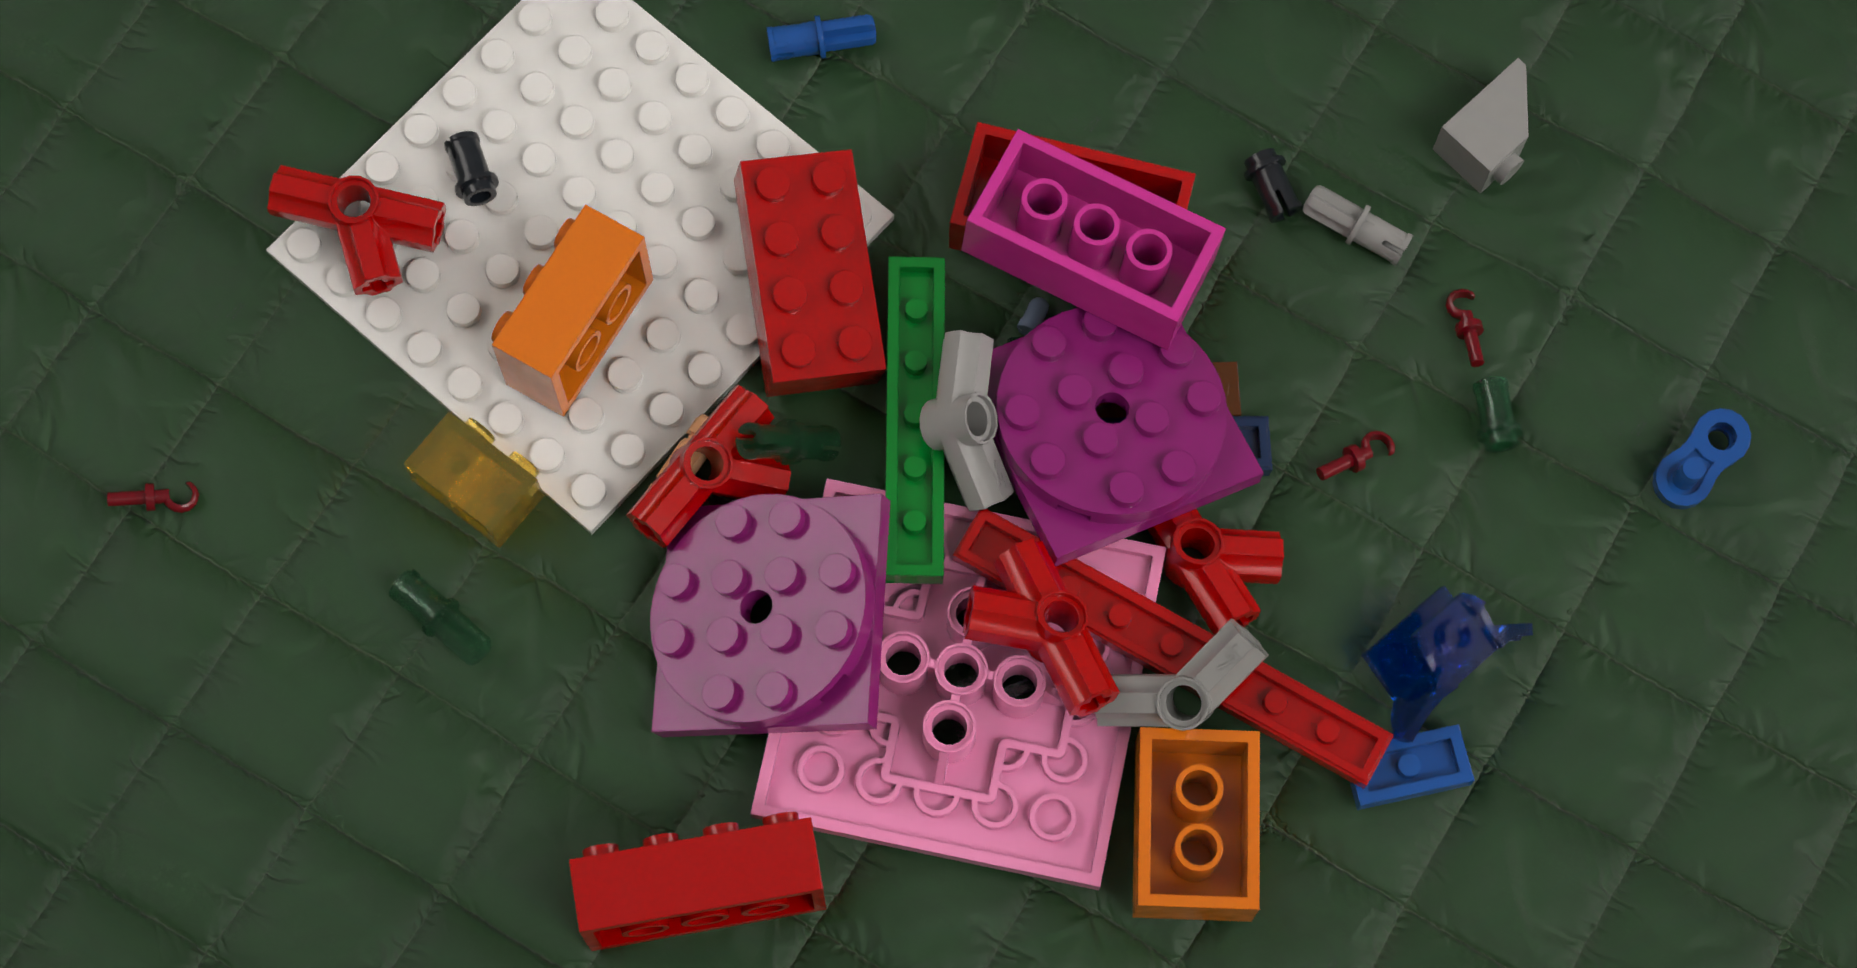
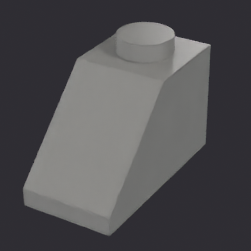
(1489, 131)

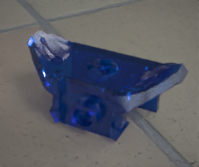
(1433, 653)

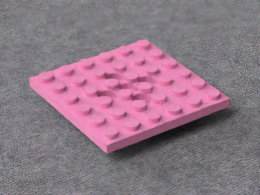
(1026, 780)

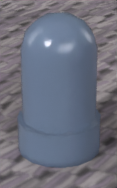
(1034, 315)

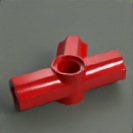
(366, 238)
(677, 490)
(1228, 563)
(1020, 621)

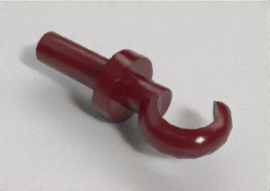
(1468, 327)
(1355, 457)
(152, 497)

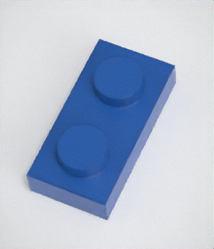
(1418, 768)

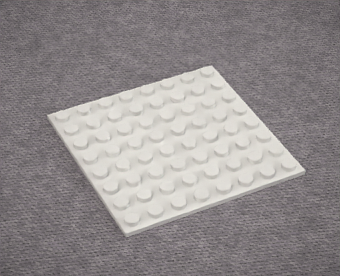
(571, 114)

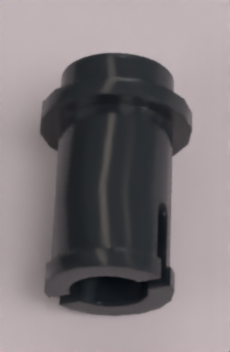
(473, 177)
(1271, 182)

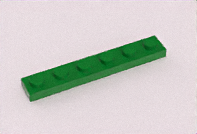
(913, 468)

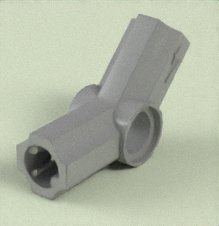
(965, 420)
(1212, 672)

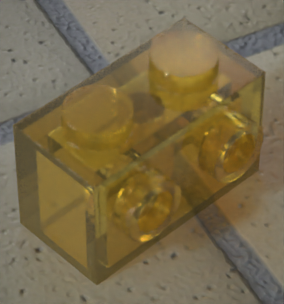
(475, 477)

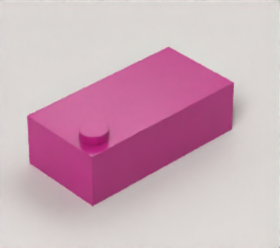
(1092, 239)

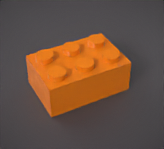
(572, 309)
(1196, 824)

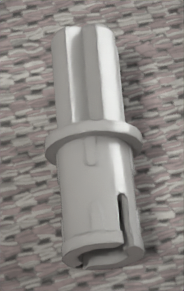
(1357, 224)

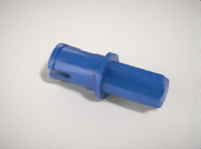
(820, 36)

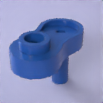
(1691, 470)

